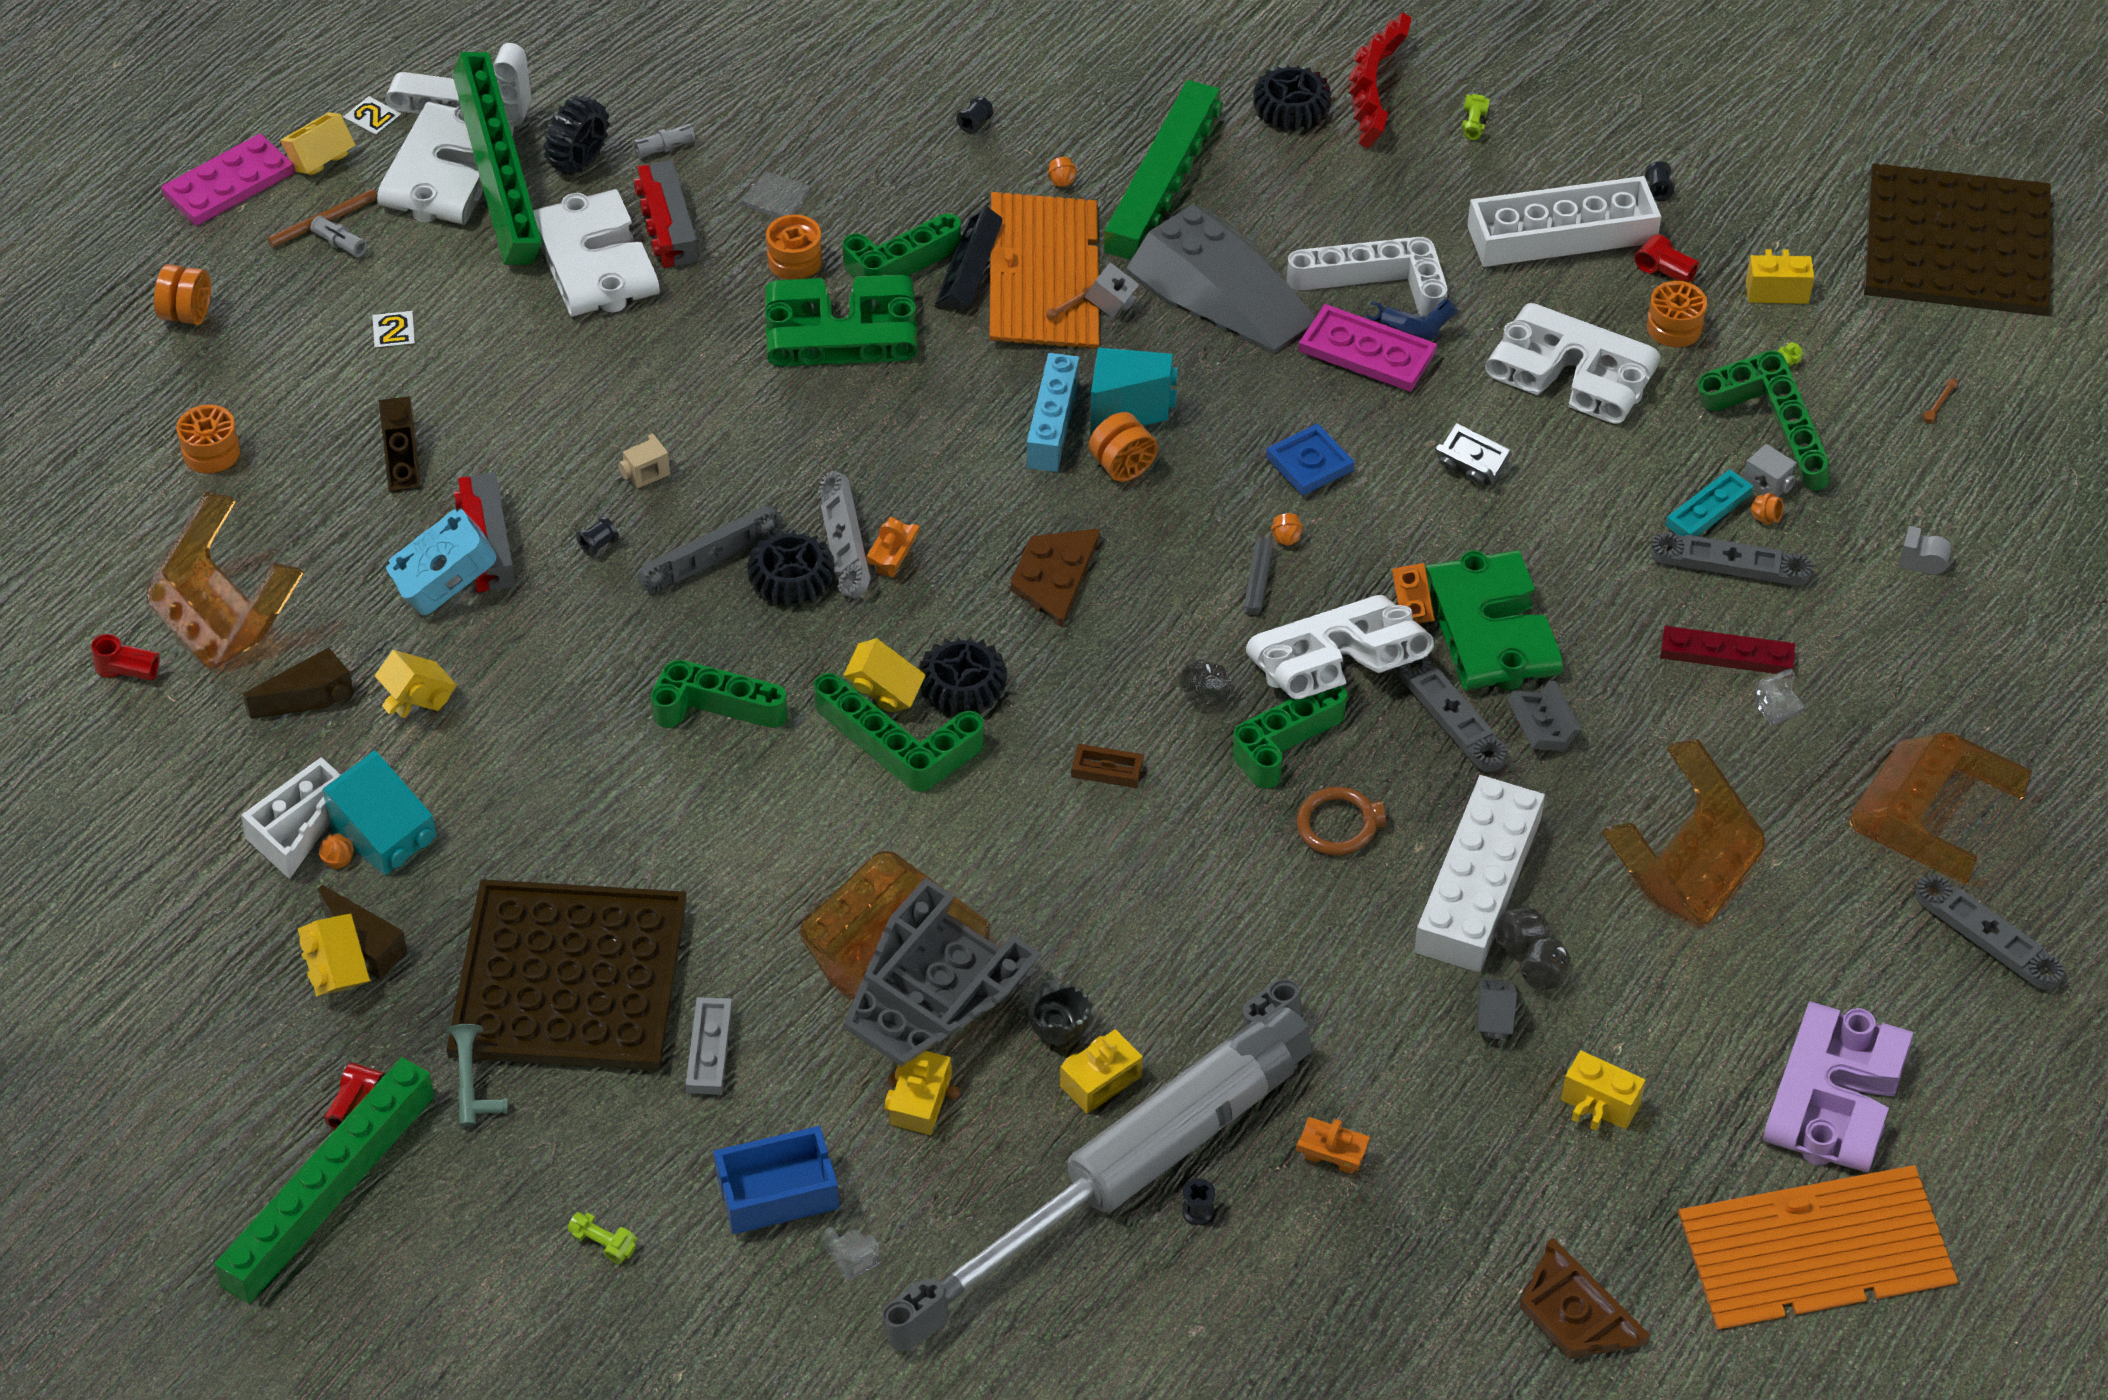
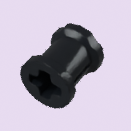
(971, 118)
(1659, 180)
(597, 536)
(1198, 1201)

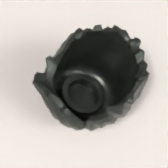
(1059, 1013)

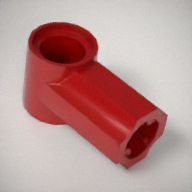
(1660, 256)
(114, 658)
(354, 1086)

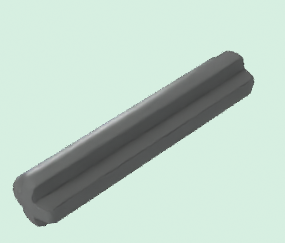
(1258, 576)

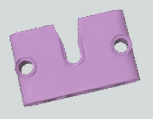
(1811, 1105)

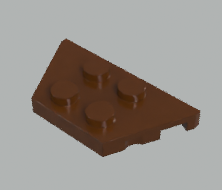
(1054, 570)
(1577, 1308)

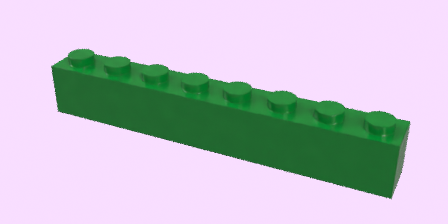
(496, 158)
(1163, 168)
(324, 1180)

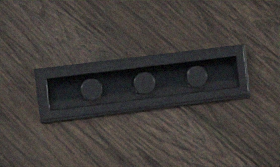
(969, 260)

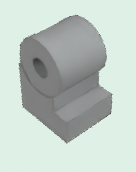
(1925, 552)

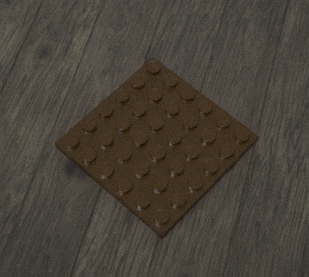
(1958, 239)
(570, 973)

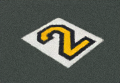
(372, 115)
(393, 329)

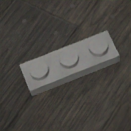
(709, 1046)

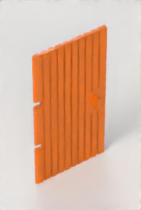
(1040, 265)
(1816, 1246)

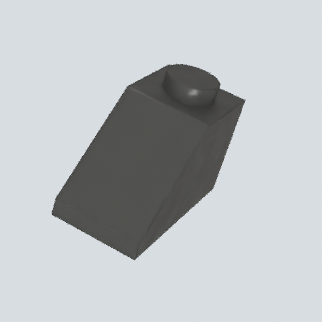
(1496, 1007)

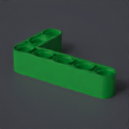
(1784, 408)
(912, 762)

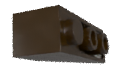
(399, 443)

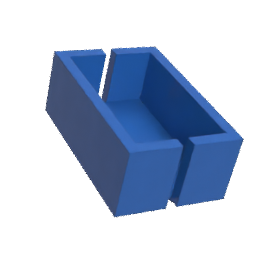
(776, 1179)

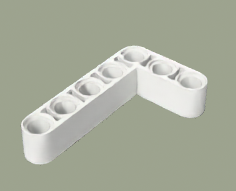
(412, 91)
(1372, 263)

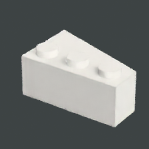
(291, 817)

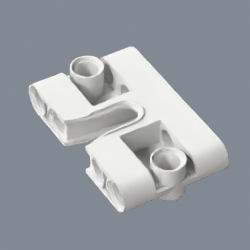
(435, 169)
(592, 255)
(1608, 365)
(1379, 640)

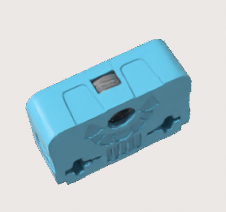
(441, 562)

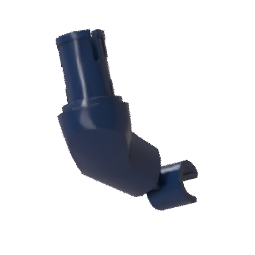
(1420, 326)

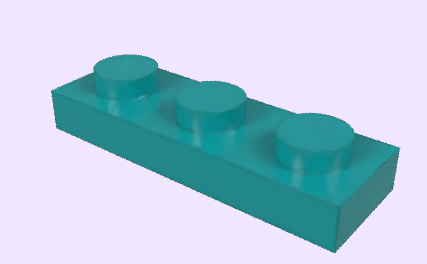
(1709, 505)

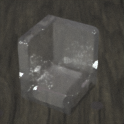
(1776, 698)
(852, 1252)

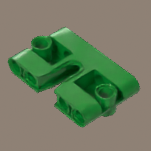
(806, 332)
(1476, 614)

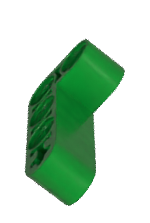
(905, 252)
(715, 691)
(1264, 737)

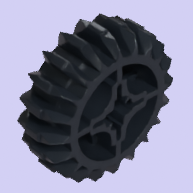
(1292, 97)
(576, 134)
(792, 578)
(963, 675)

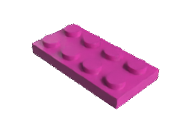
(228, 179)
(1367, 347)

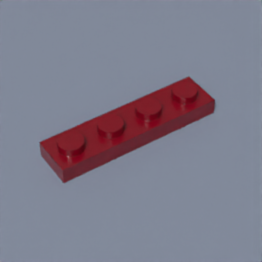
(1726, 650)

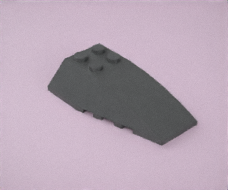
(1222, 276)
(931, 977)

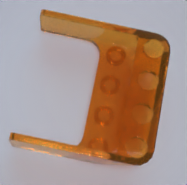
(203, 602)
(1909, 784)
(1706, 853)
(852, 920)

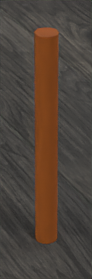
(329, 214)

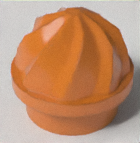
(1062, 171)
(1767, 508)
(1286, 528)
(336, 851)

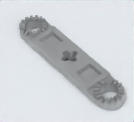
(844, 534)

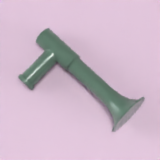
(468, 1106)

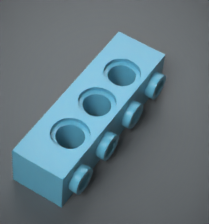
(1052, 412)

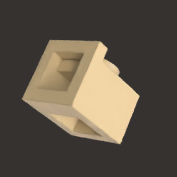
(645, 462)

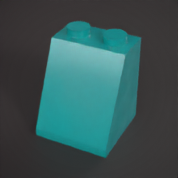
(1133, 384)
(378, 813)

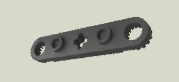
(710, 549)
(1749, 560)
(1465, 726)
(2007, 942)

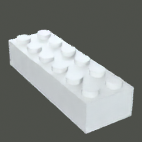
(1563, 221)
(1479, 873)

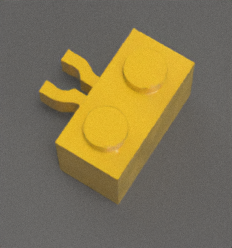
(318, 143)
(1779, 278)
(884, 675)
(413, 682)
(333, 954)
(1100, 1070)
(1602, 1091)
(919, 1092)

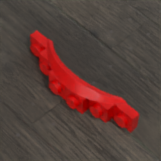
(1364, 79)

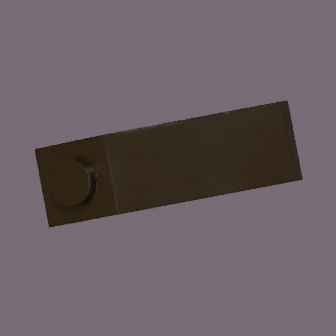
(301, 688)
(379, 940)

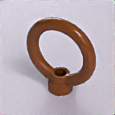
(1372, 815)

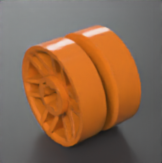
(794, 247)
(182, 294)
(1676, 313)
(208, 438)
(1123, 446)

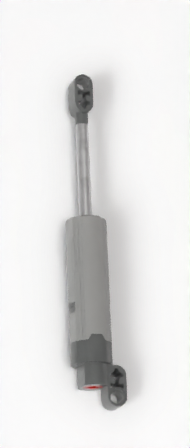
(1136, 1146)

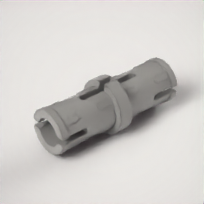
(664, 141)
(338, 236)

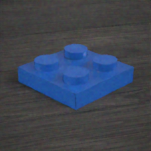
(1310, 459)

